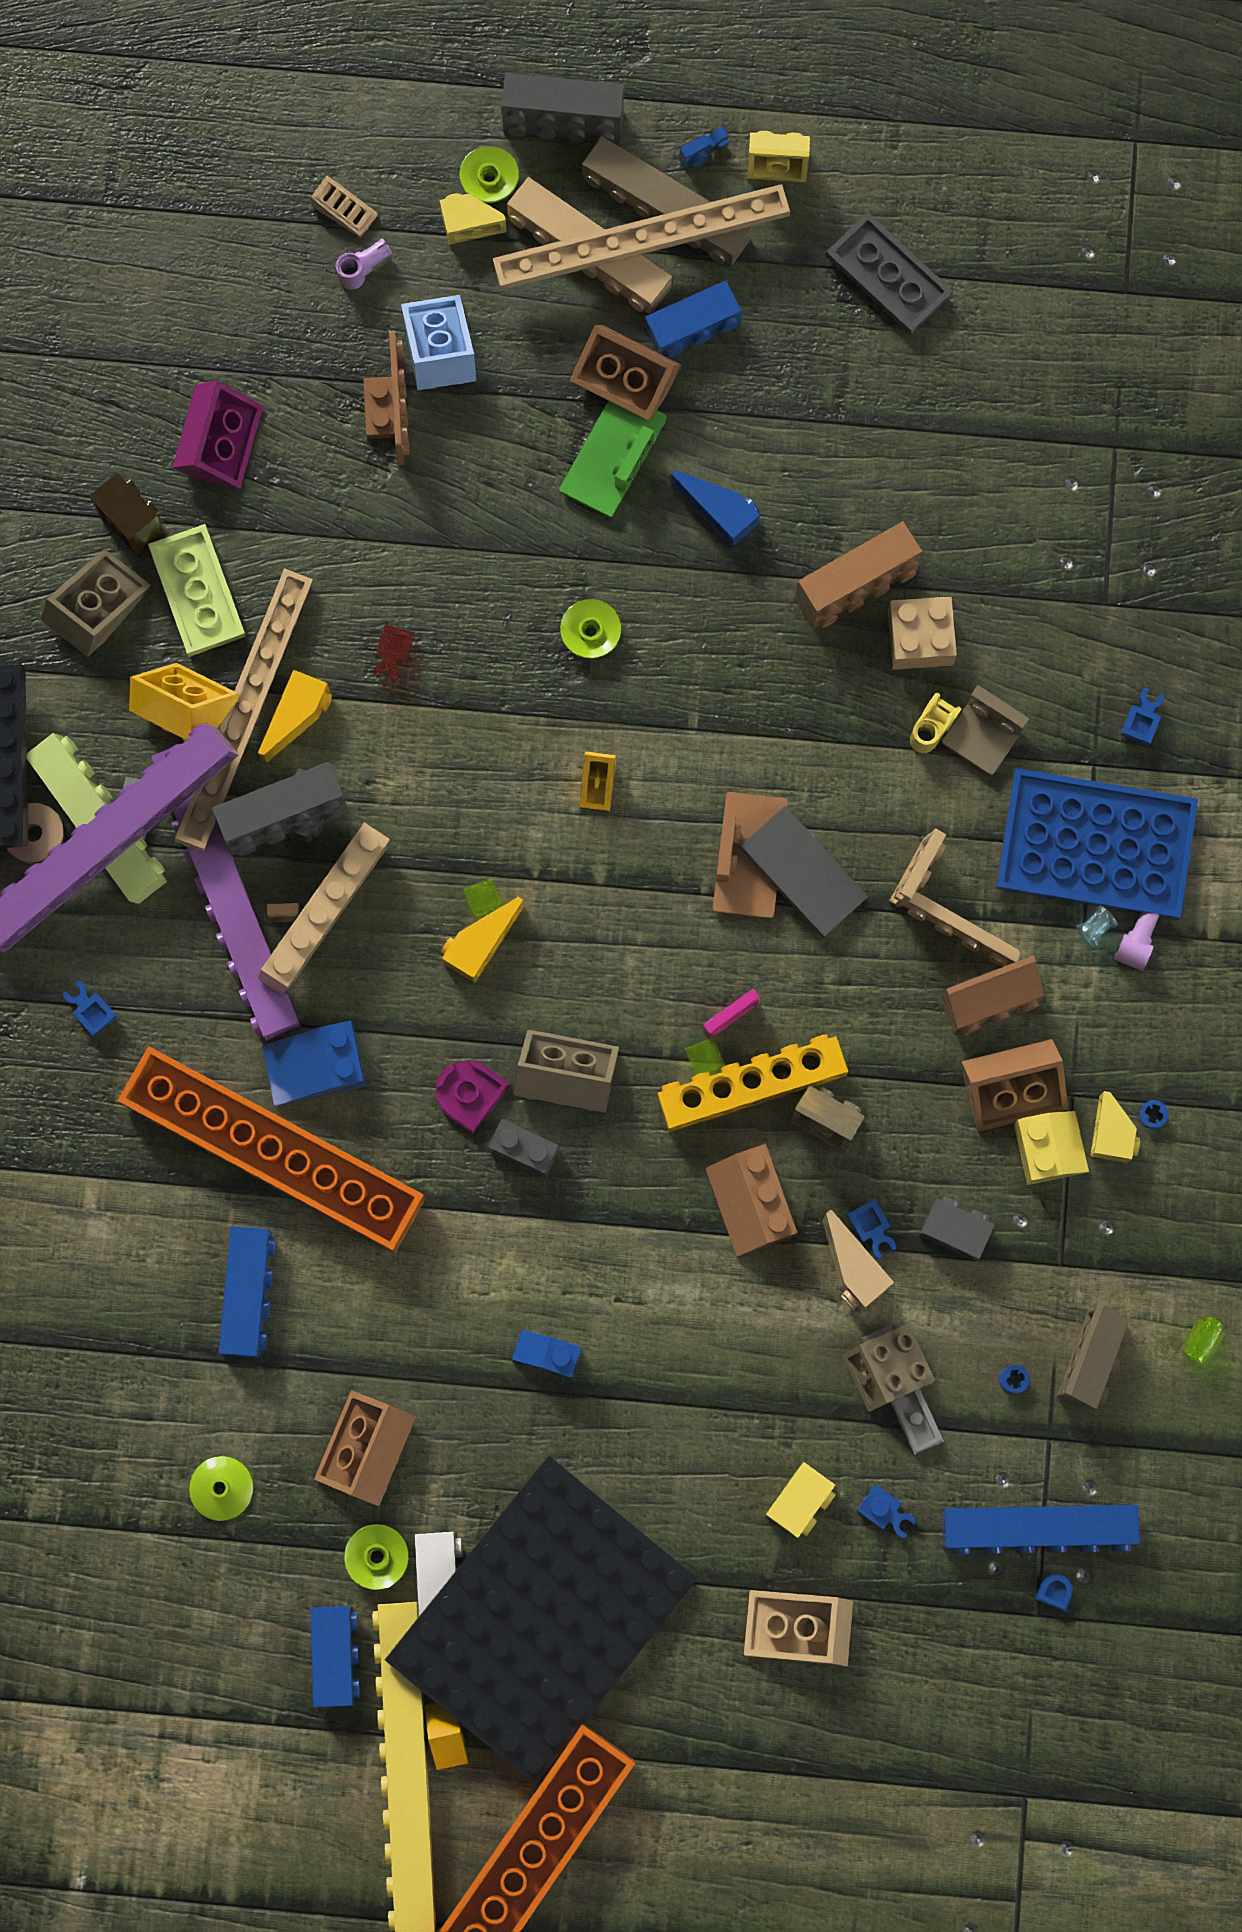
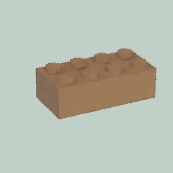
(858, 576)

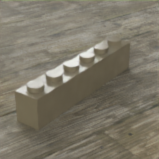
(654, 195)

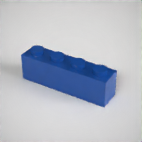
(245, 1292)

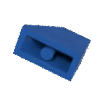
(547, 1354)

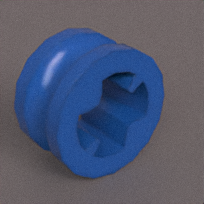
(1163, 1111)
(1022, 1385)

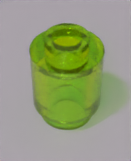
(1204, 1339)

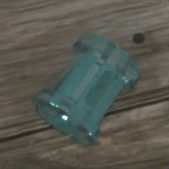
(1096, 925)

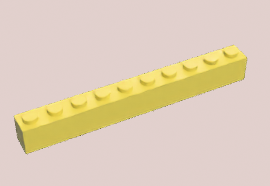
(405, 1780)

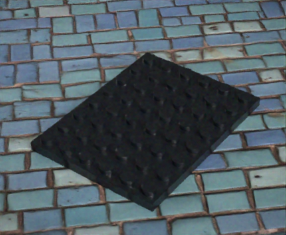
(540, 1619)

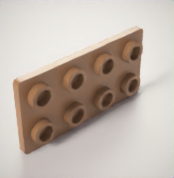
(386, 403)
(739, 883)

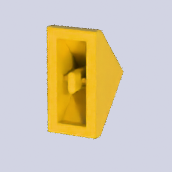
(597, 781)
(445, 1737)

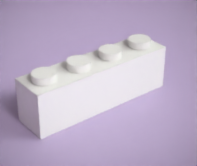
(435, 1563)

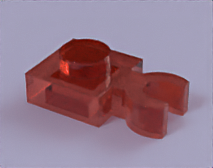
(394, 648)

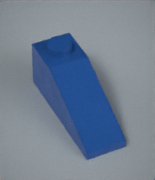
(720, 507)

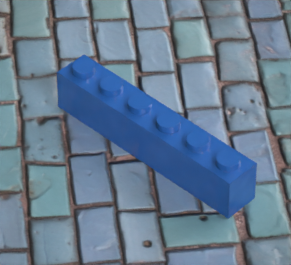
(1040, 1526)

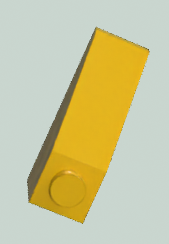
(297, 710)
(478, 942)

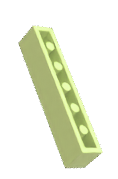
(80, 798)

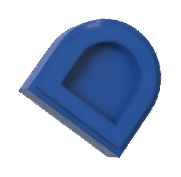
(1055, 1591)

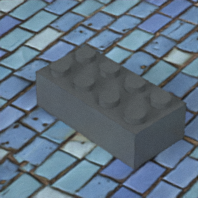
(562, 108)
(280, 809)

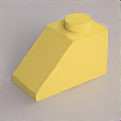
(470, 218)
(1113, 1132)

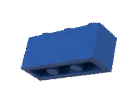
(693, 320)
(334, 1656)

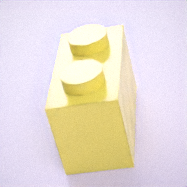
(801, 1500)

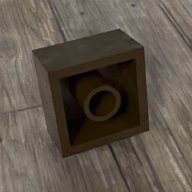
(128, 514)

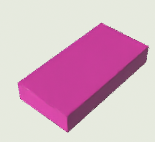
(731, 1014)

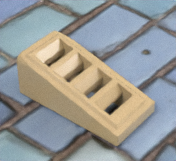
(329, 186)

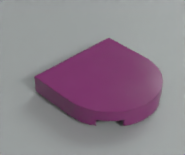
(469, 1093)

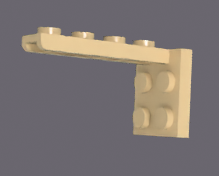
(945, 920)

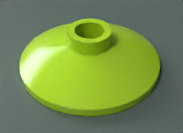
(489, 162)
(590, 614)
(237, 1492)
(359, 1554)

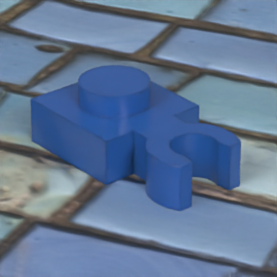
(699, 150)
(1142, 722)
(92, 1011)
(869, 1224)
(882, 1509)

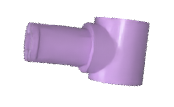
(362, 262)
(1137, 946)

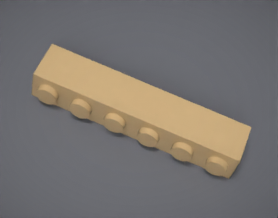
(555, 221)
(323, 909)

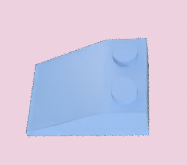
(439, 342)

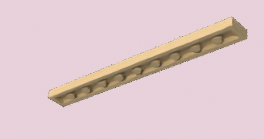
(641, 237)
(252, 691)

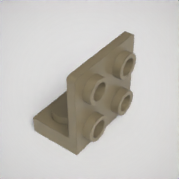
(985, 731)
(888, 1367)

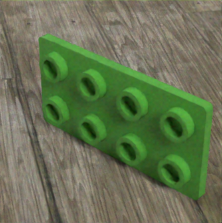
(611, 458)

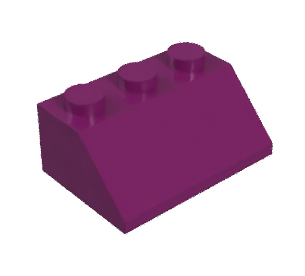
(218, 435)

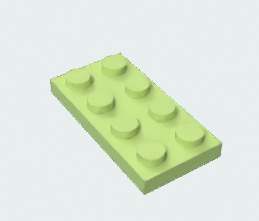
(196, 590)

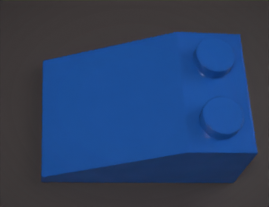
(314, 1064)

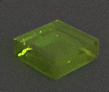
(483, 898)
(704, 1056)

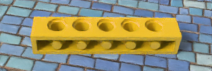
(678, 1115)

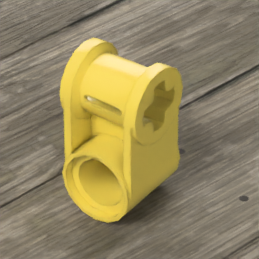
(936, 720)

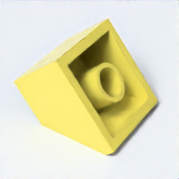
(778, 156)
(1050, 1146)

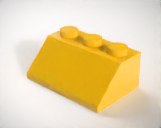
(179, 699)

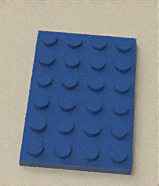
(1097, 843)

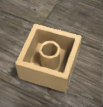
(922, 633)

